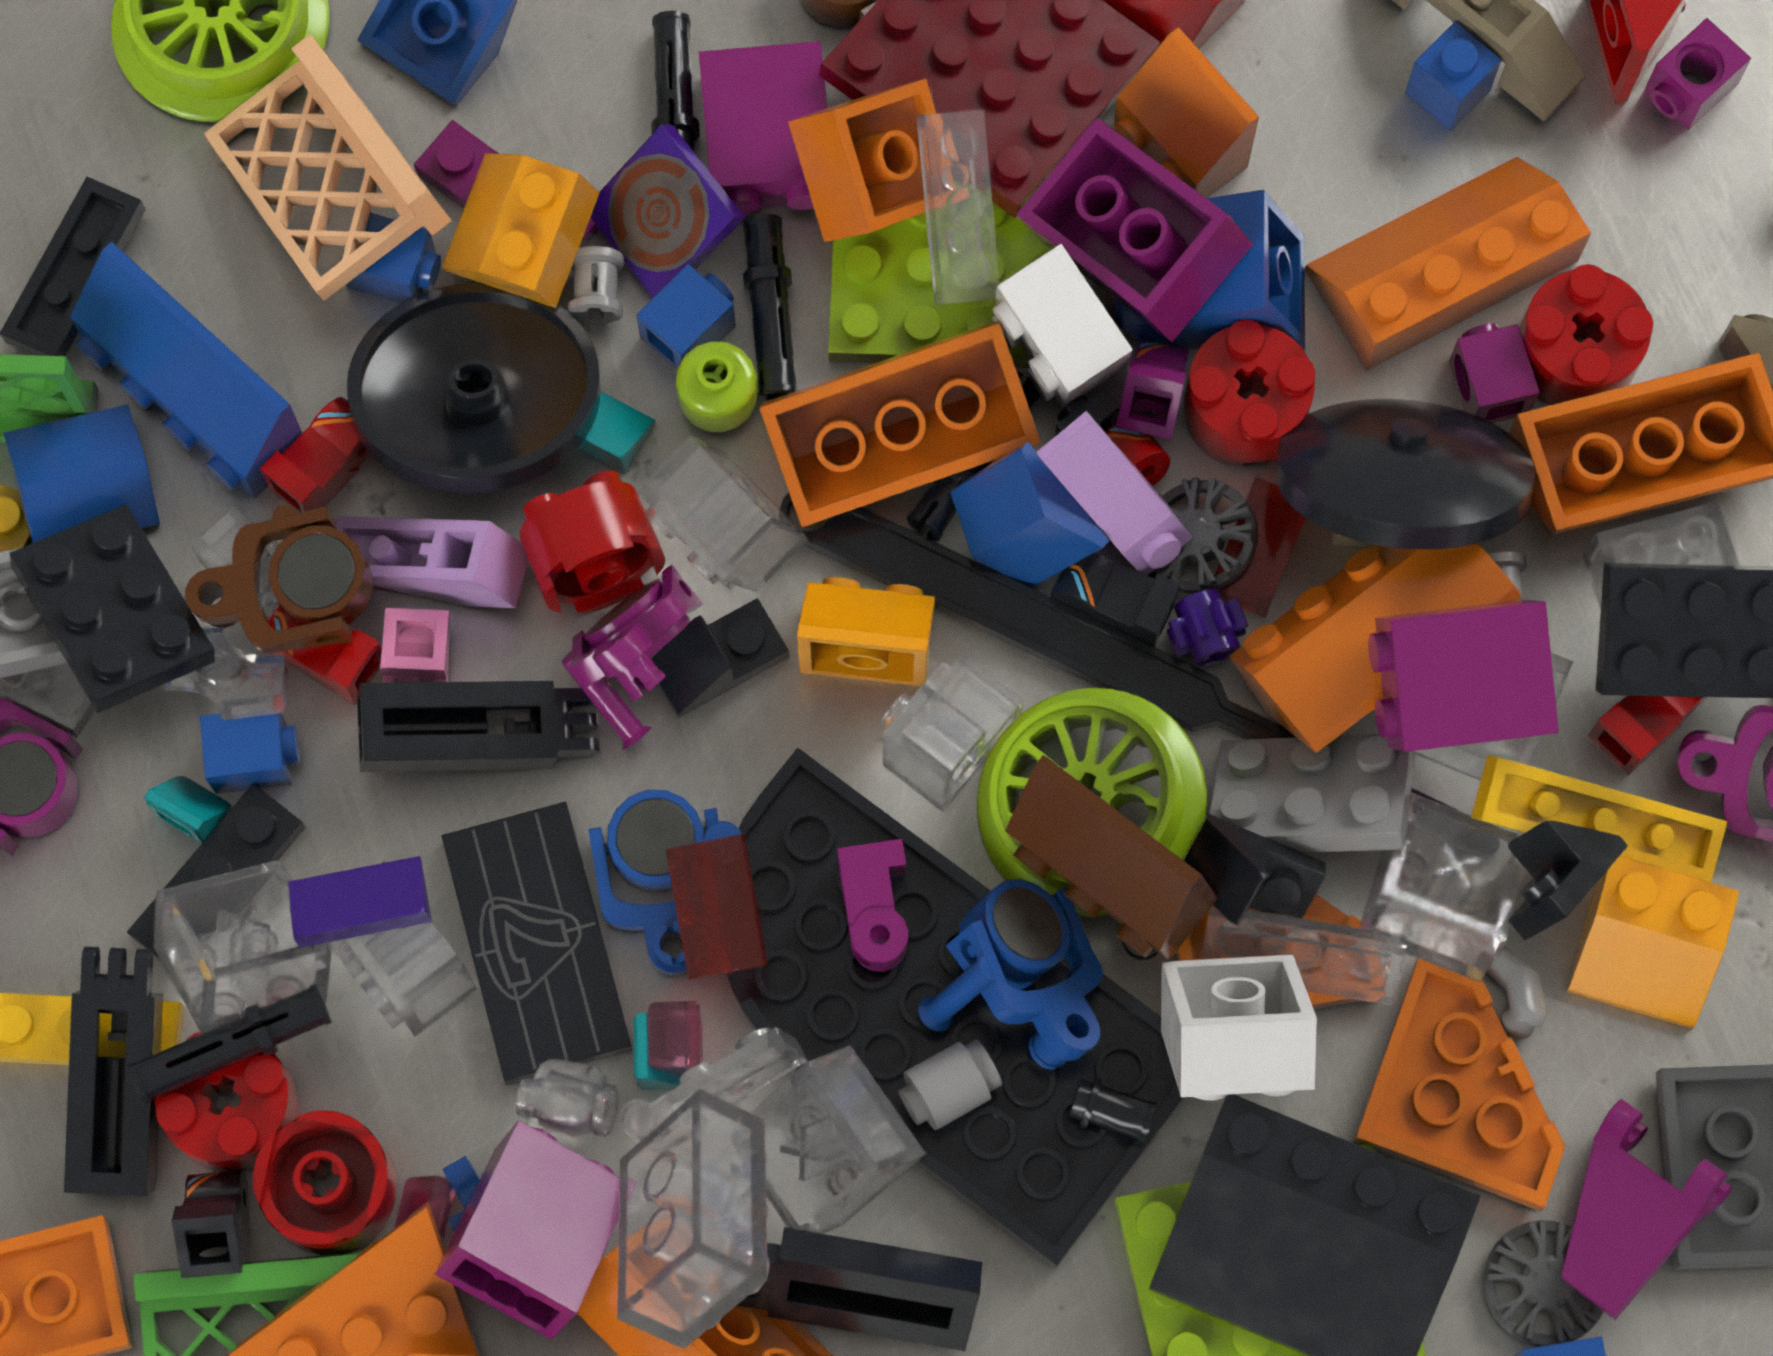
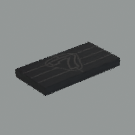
(536, 941)

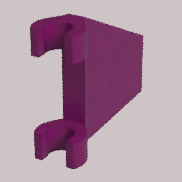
(1631, 1215)

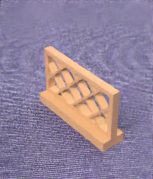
(370, 148)

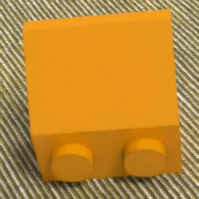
(522, 226)
(865, 632)
(1652, 941)

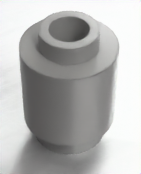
(949, 1084)

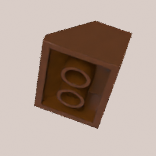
(1107, 862)

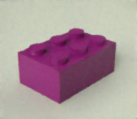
(1135, 229)

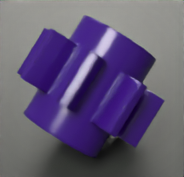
(1207, 627)

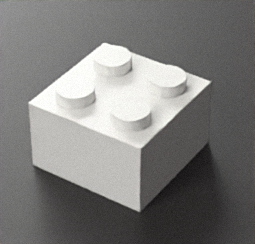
(1060, 327)
(1238, 1026)

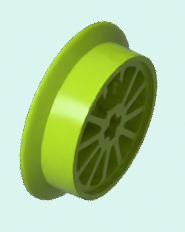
(210, 92)
(1171, 816)

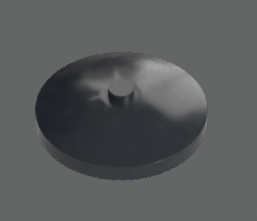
(473, 389)
(1405, 474)

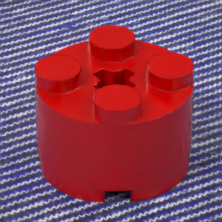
(1589, 307)
(1244, 361)
(590, 543)
(231, 1136)
(306, 1151)

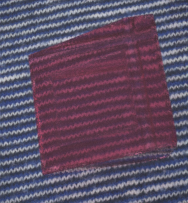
(675, 1036)
(430, 1189)

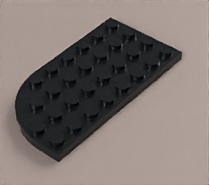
(1016, 1153)

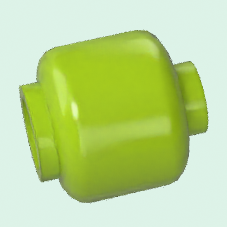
(716, 386)

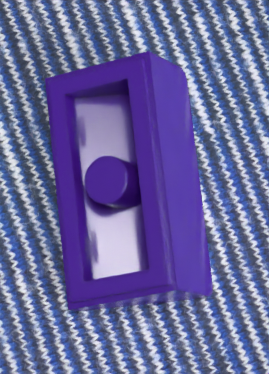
(358, 902)

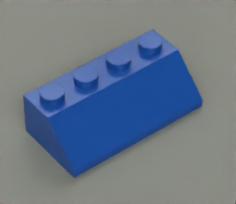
(181, 371)

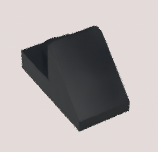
(718, 656)
(1564, 868)
(1252, 871)

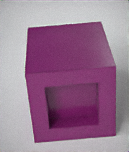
(1706, 53)
(1494, 372)

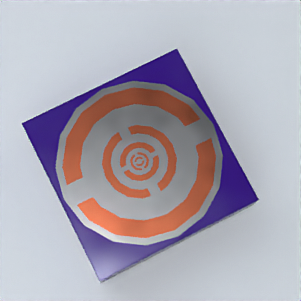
(664, 210)

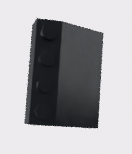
(1312, 1238)

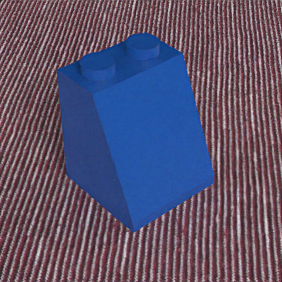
(1260, 288)

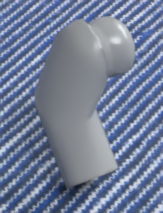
(1523, 992)

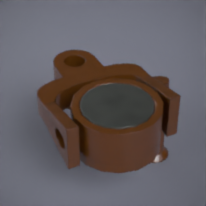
(313, 575)

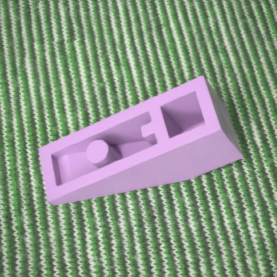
(1115, 494)
(441, 559)

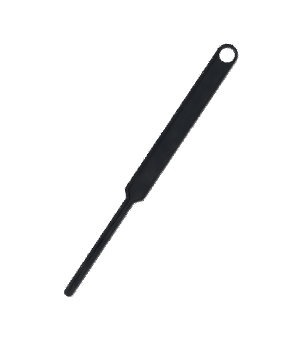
(1035, 622)

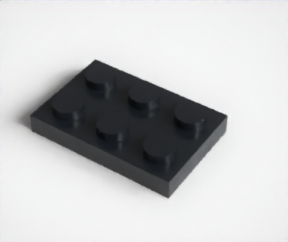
(112, 608)
(1686, 631)

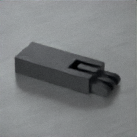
(447, 726)
(108, 1125)
(870, 1289)

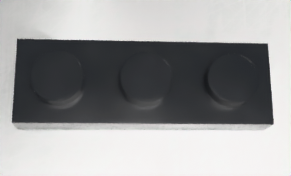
(43, 311)
(248, 835)

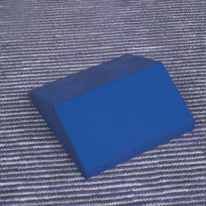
(439, 40)
(80, 471)
(1024, 519)

